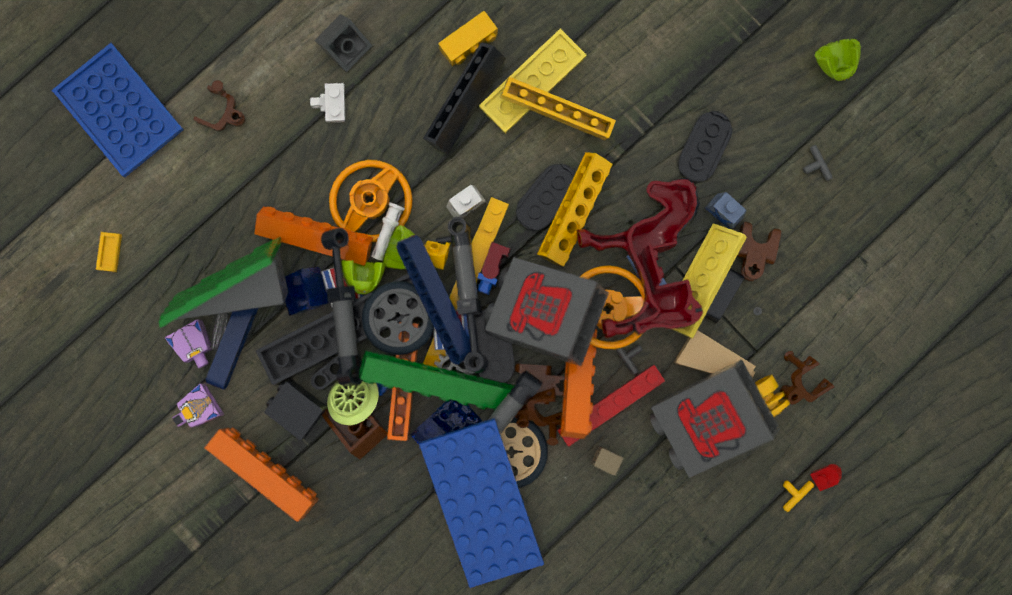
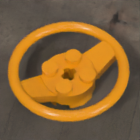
(378, 186)
(620, 306)

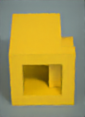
(438, 253)

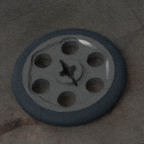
(372, 325)

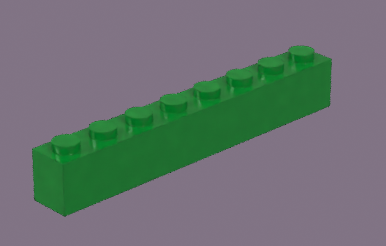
(433, 381)

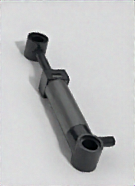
(466, 285)
(341, 300)
(524, 388)

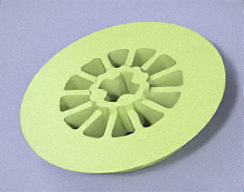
(357, 415)

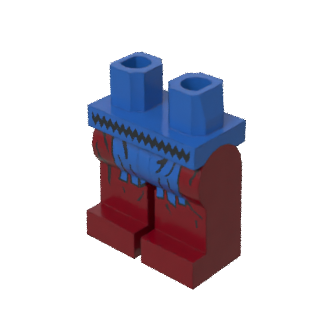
(491, 266)

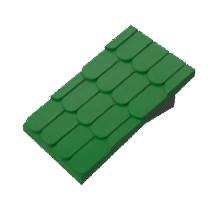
(243, 284)

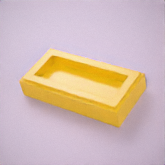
(108, 252)

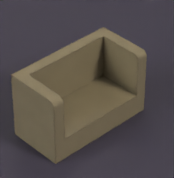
(606, 460)

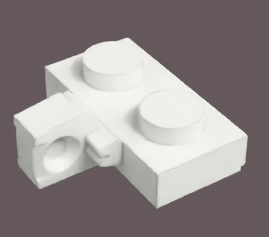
(331, 102)

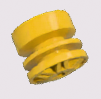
(766, 387)

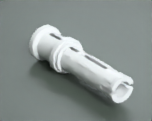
(390, 222)

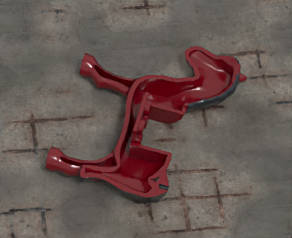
(663, 304)

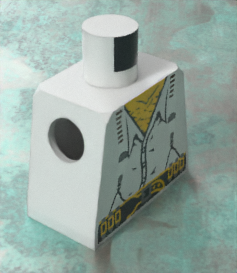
(465, 202)

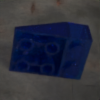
(446, 419)

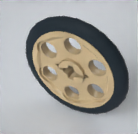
(538, 451)

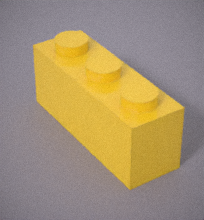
(468, 38)

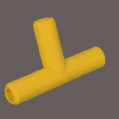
(797, 495)

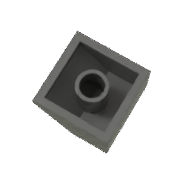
(343, 42)

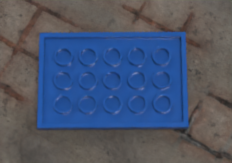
(117, 110)

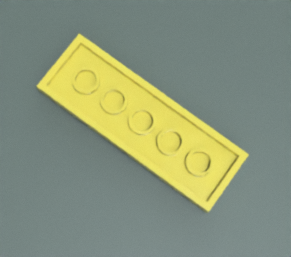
(542, 70)
(711, 268)

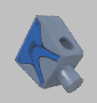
(726, 210)

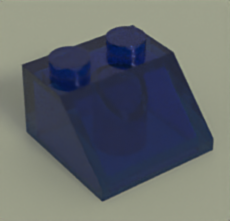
(305, 291)

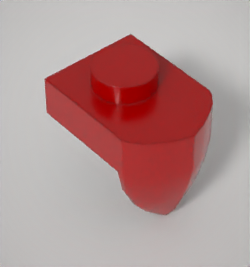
(827, 476)

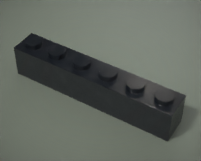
(464, 97)

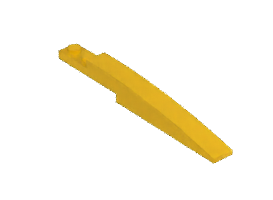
(480, 246)

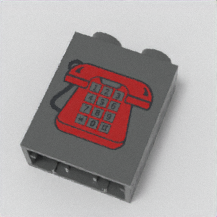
(546, 310)
(714, 419)

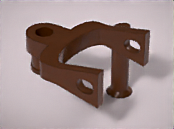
(229, 114)
(797, 391)
(529, 412)

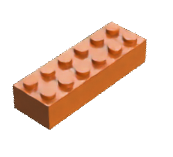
(262, 473)

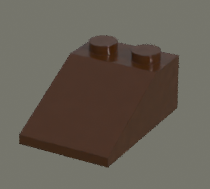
(358, 437)

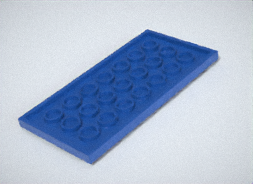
(481, 502)

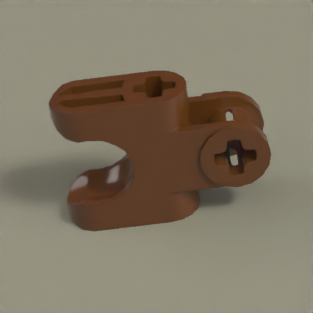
(757, 254)
(543, 373)

